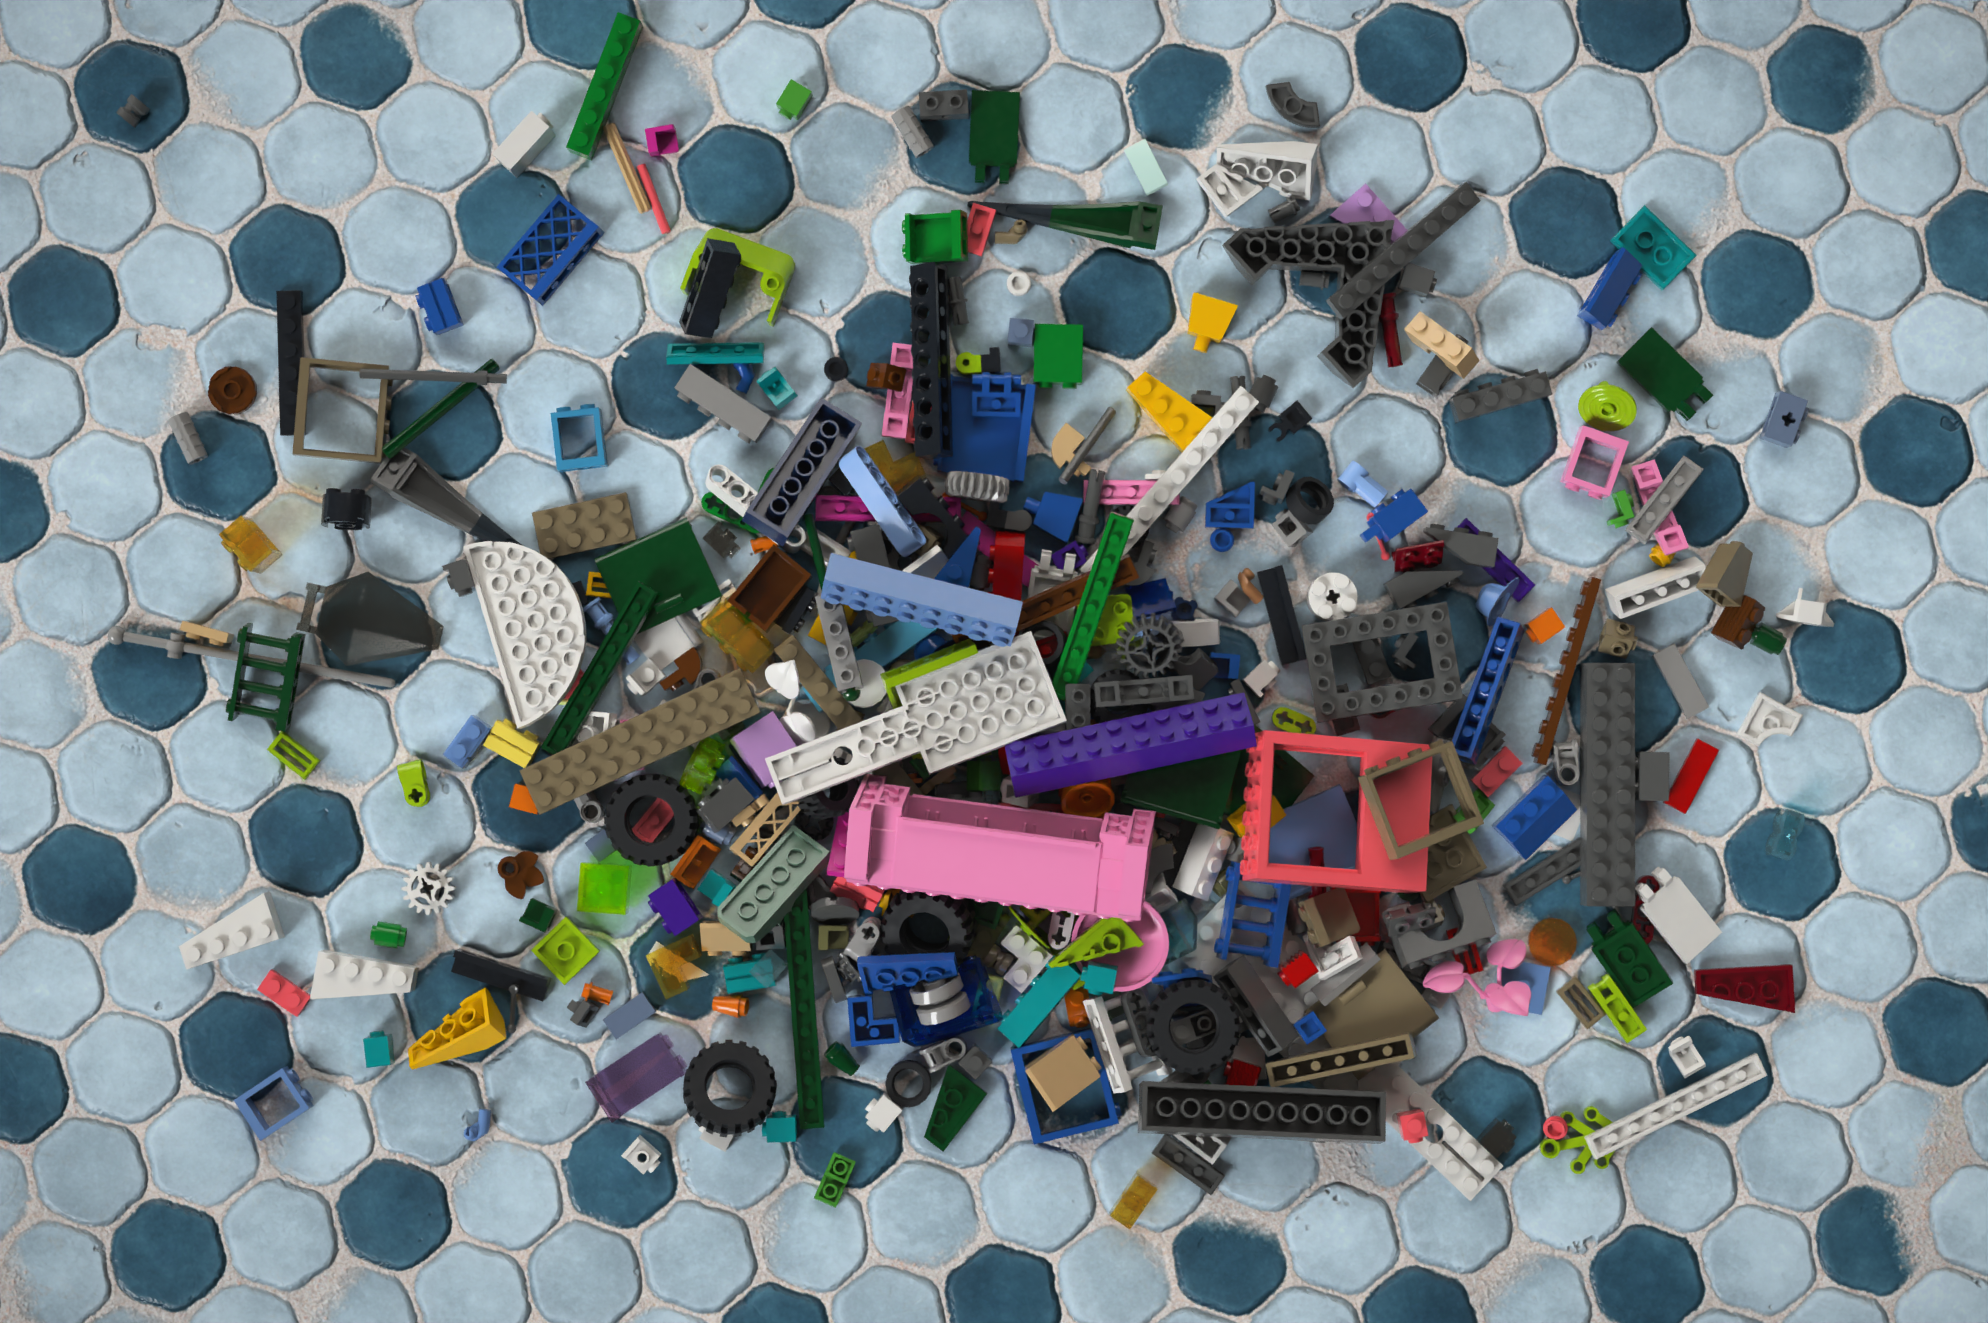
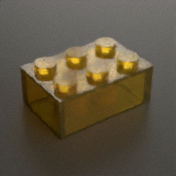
(736, 635)

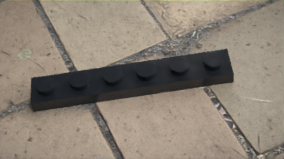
(289, 352)

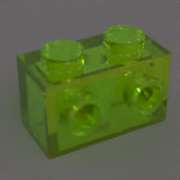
(702, 765)

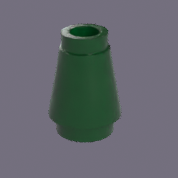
(841, 1058)

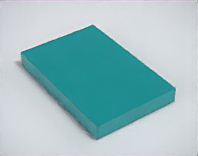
(1654, 247)

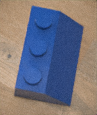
(1611, 289)
(1535, 816)

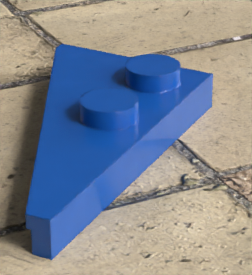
(961, 564)

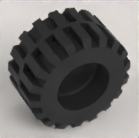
(1101, 714)
(839, 800)

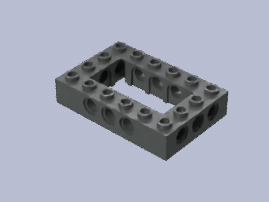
(1441, 689)

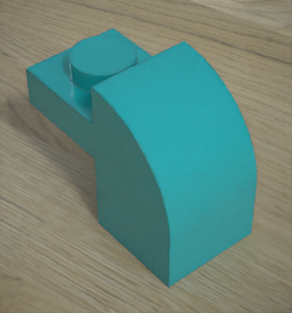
(716, 887)

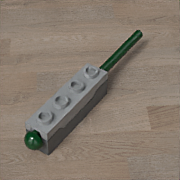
(835, 628)

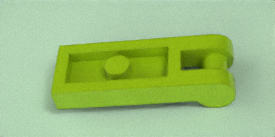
(1617, 1009)

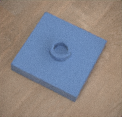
(1535, 977)

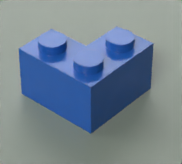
(866, 1028)

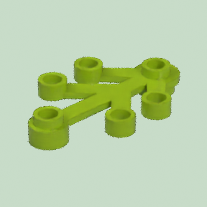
(1577, 1141)

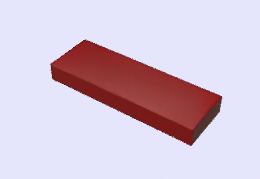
(1691, 775)

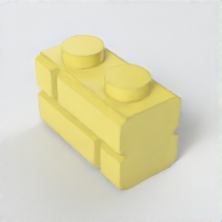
(512, 743)

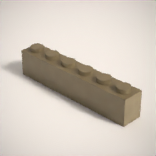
(1341, 1059)

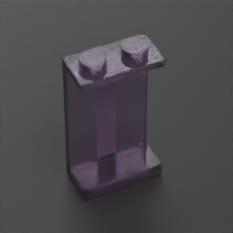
(636, 1076)

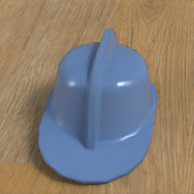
(1494, 600)

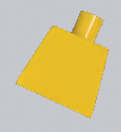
(1208, 320)

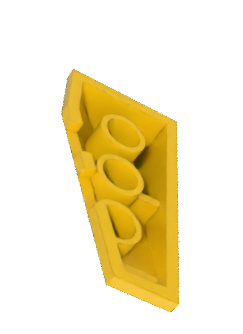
(469, 1030)

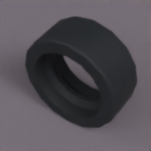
(1318, 491)
(1061, 640)
(890, 1087)

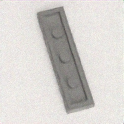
(1664, 500)

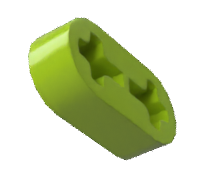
(1295, 716)

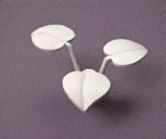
(786, 680)

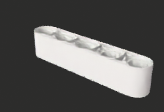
(741, 504)

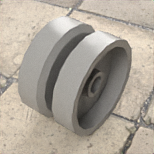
(939, 1000)

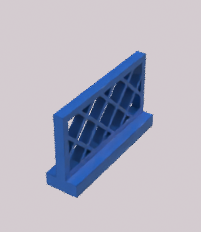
(566, 261)

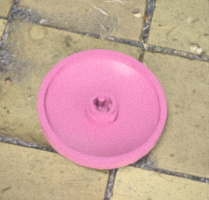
(1134, 964)

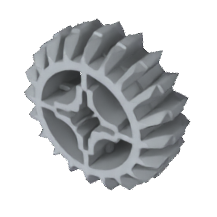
(977, 486)

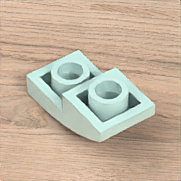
(1146, 167)

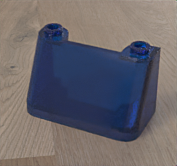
(982, 1012)

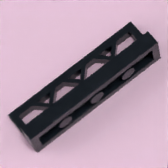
(1281, 615)
(500, 974)

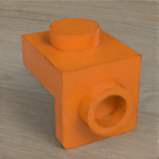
(1075, 1008)

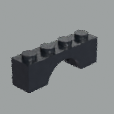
(919, 498)

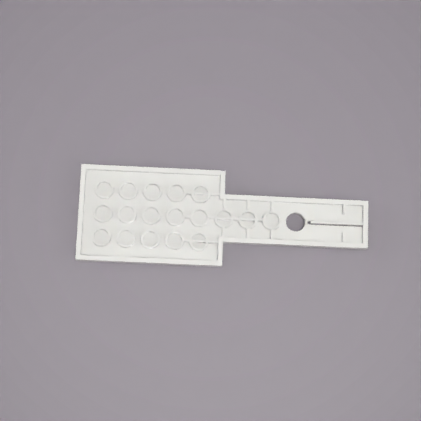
(943, 716)

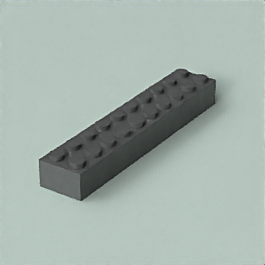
(1607, 784)
(1262, 1112)

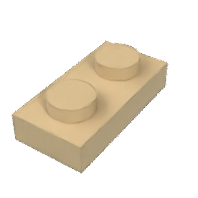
(196, 631)

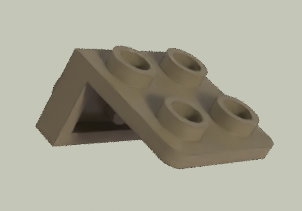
(1328, 917)

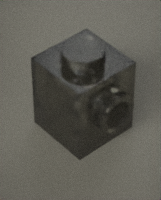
(1497, 1137)

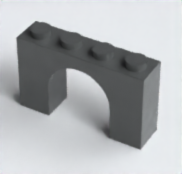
(1473, 928)

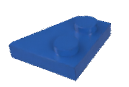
(1232, 509)

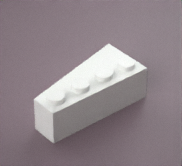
(239, 931)
(355, 975)

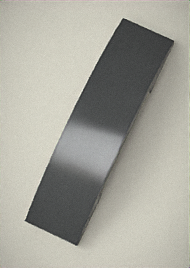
(1144, 691)

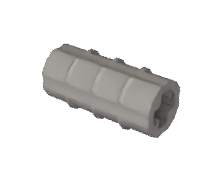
(912, 131)
(188, 438)

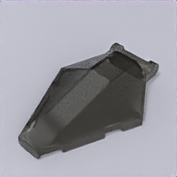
(368, 621)

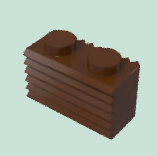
(1737, 623)

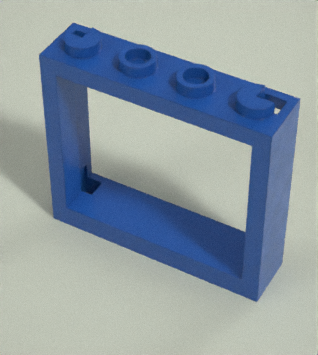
(1037, 1136)

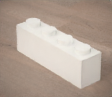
(1655, 587)

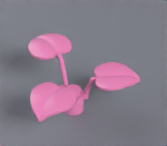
(1511, 998)

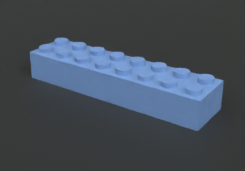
(921, 600)

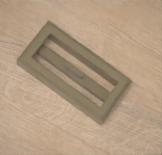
(1568, 987)

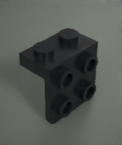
(792, 619)

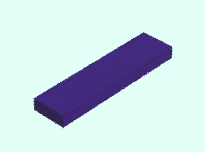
(1504, 569)

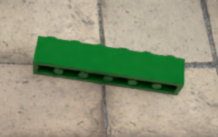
(604, 86)

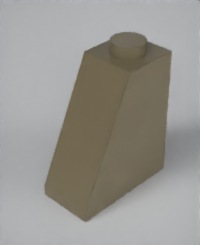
(1726, 574)

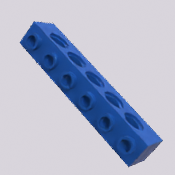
(1487, 689)

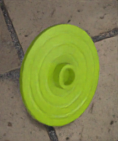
(1607, 407)
(1035, 919)

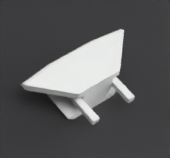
(1806, 612)

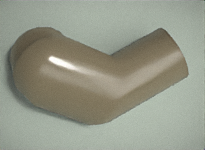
(1014, 235)

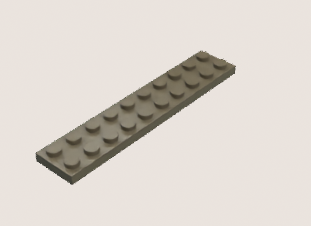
(640, 741)

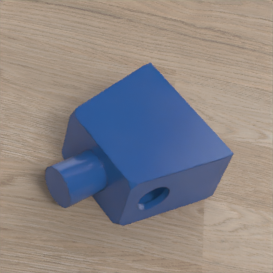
(1054, 514)

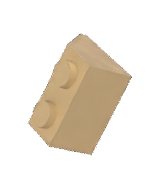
(718, 938)

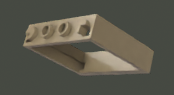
(301, 411)
(1460, 785)

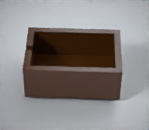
(770, 588)

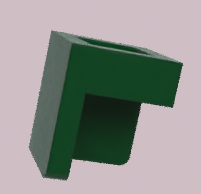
(538, 915)

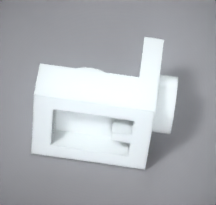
(645, 677)

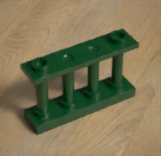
(288, 669)

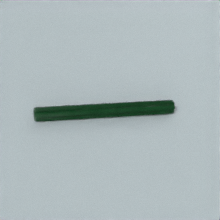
(435, 412)

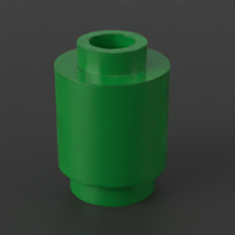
(388, 935)

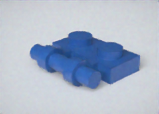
(996, 403)

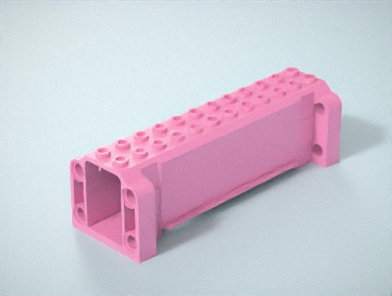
(998, 852)

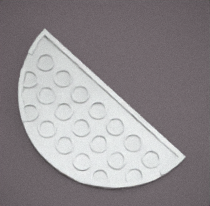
(531, 624)

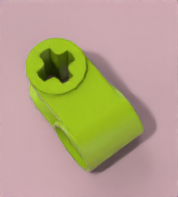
(413, 778)

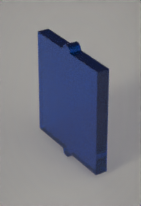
(1151, 598)

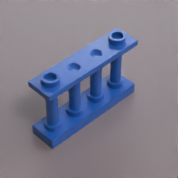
(1273, 930)

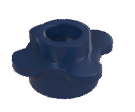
(1190, 607)

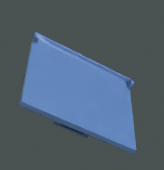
(1316, 821)

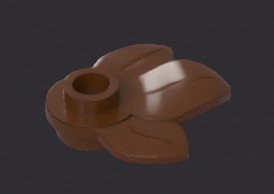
(523, 875)

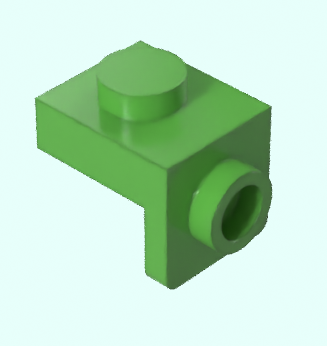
(1624, 508)

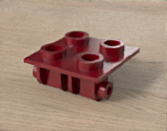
(1418, 556)

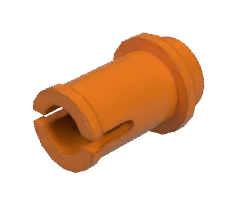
(761, 544)
(596, 993)

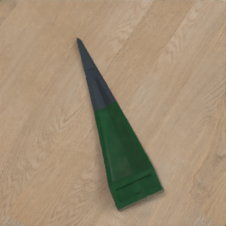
(1114, 223)

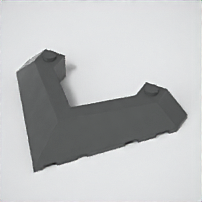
(1331, 249)

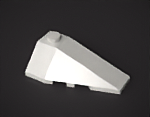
(1279, 165)

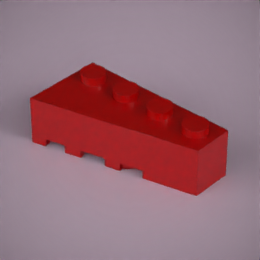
(1008, 565)

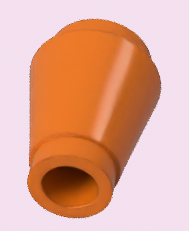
(731, 1005)

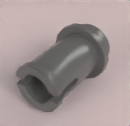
(1284, 210)
(1314, 279)

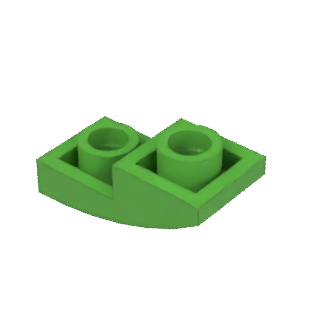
(834, 1180)

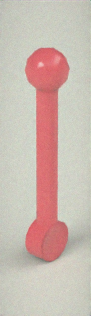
(1384, 555)

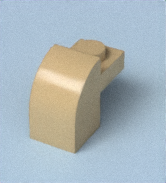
(1065, 445)

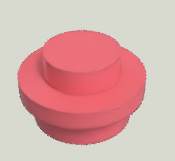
(1555, 1127)

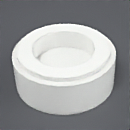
(1018, 283)

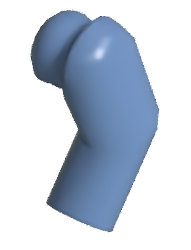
(480, 1128)

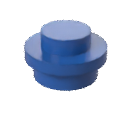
(1222, 540)

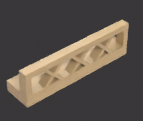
(757, 823)

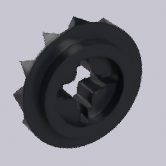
(825, 825)

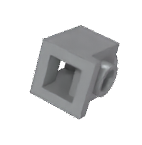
(1290, 537)

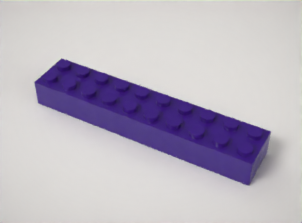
(1130, 744)

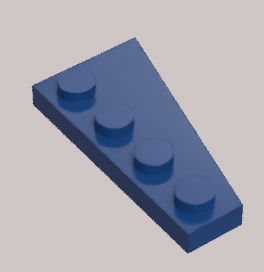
(907, 969)

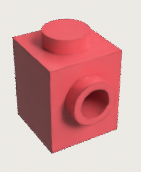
(1412, 1125)

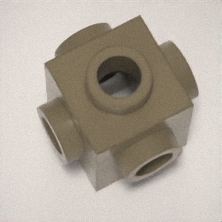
(1617, 638)

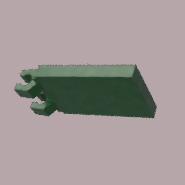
(994, 132)
(1664, 374)
(1628, 960)

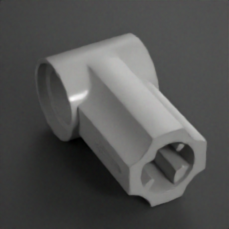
(584, 802)

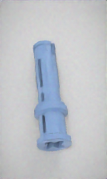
(604, 621)

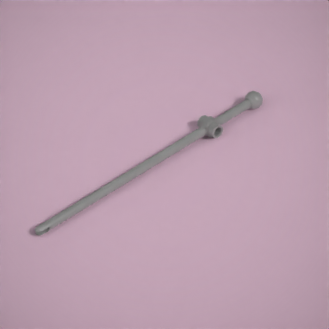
(177, 645)

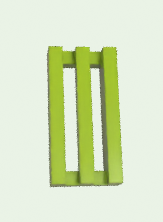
(310, 767)

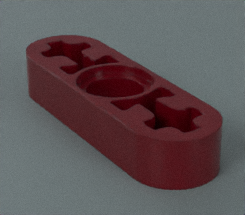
(1635, 915)

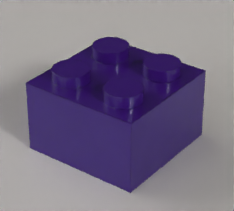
(674, 907)

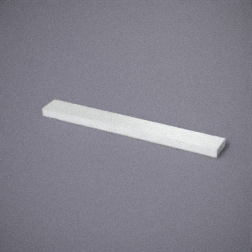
(1675, 1106)

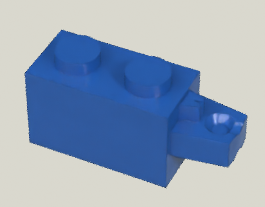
(1395, 517)

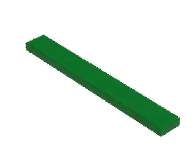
(1092, 602)

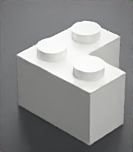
(1030, 955)

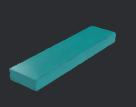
(715, 353)

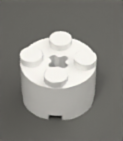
(1337, 584)

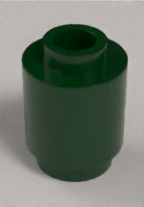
(1768, 639)

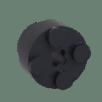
(346, 509)

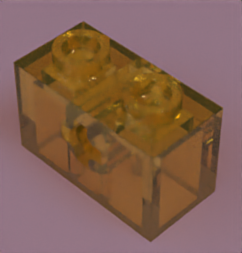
(1133, 1200)

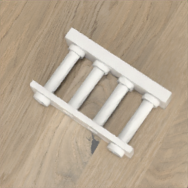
(1111, 1053)

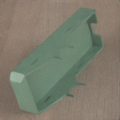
(773, 886)

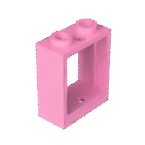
(1603, 439)

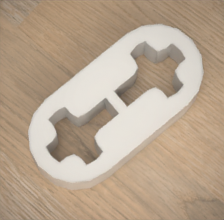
(1067, 928)

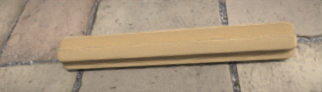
(627, 168)

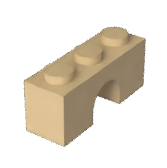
(1449, 348)

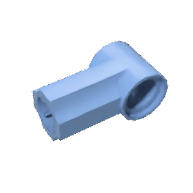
(1357, 480)

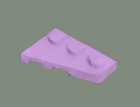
(1366, 206)

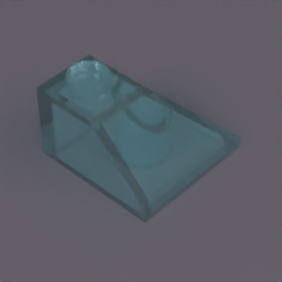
(1182, 929)

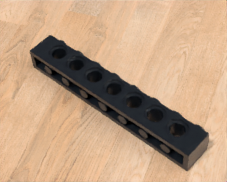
(938, 372)

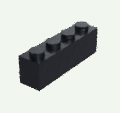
(710, 288)

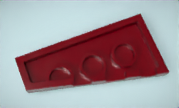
(1754, 985)

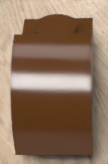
(689, 667)

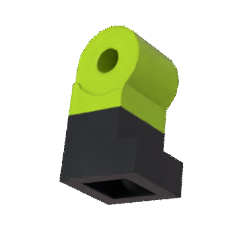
(976, 364)

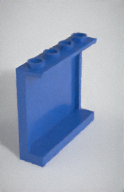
(988, 442)

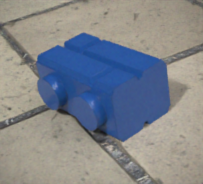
(439, 307)

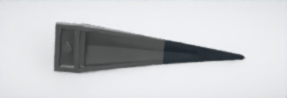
(419, 486)

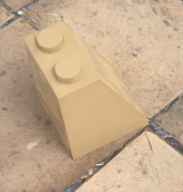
(1063, 1071)

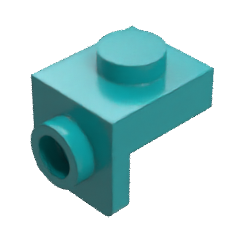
(776, 388)

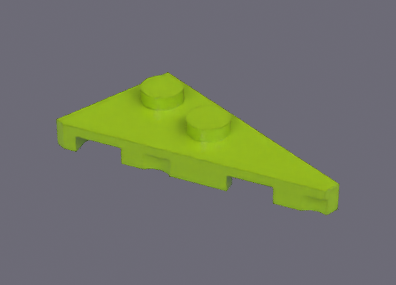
(1099, 939)

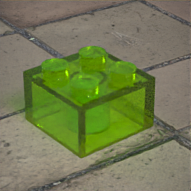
(604, 888)

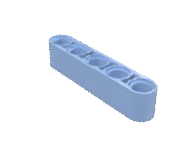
(882, 501)

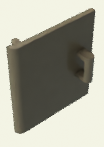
(1375, 1007)

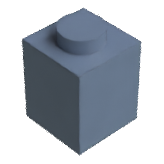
(1020, 332)

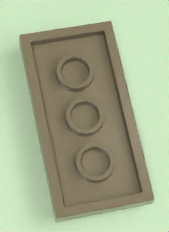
(584, 526)

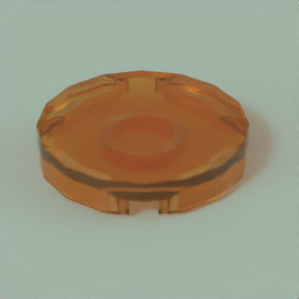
(1552, 941)

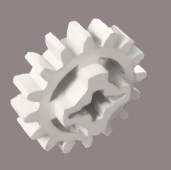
(433, 898)

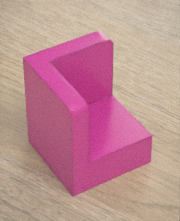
(662, 140)

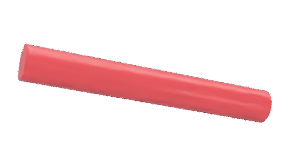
(653, 199)

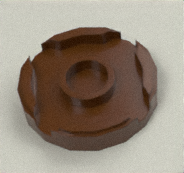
(232, 390)

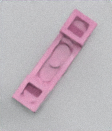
(898, 403)
(1669, 534)

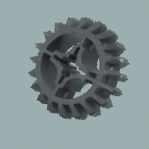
(1140, 648)

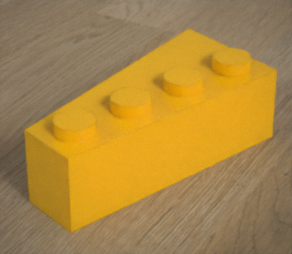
(1170, 411)

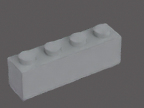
(722, 403)

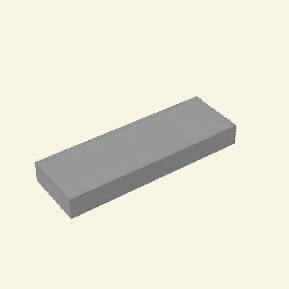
(1680, 681)
(1330, 988)

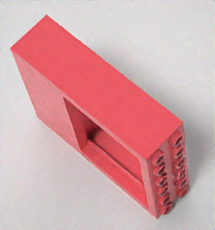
(1403, 795)

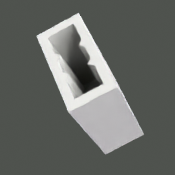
(524, 143)

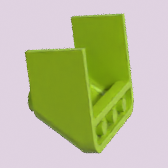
(775, 266)

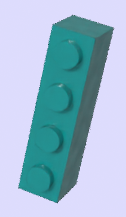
(1039, 1002)

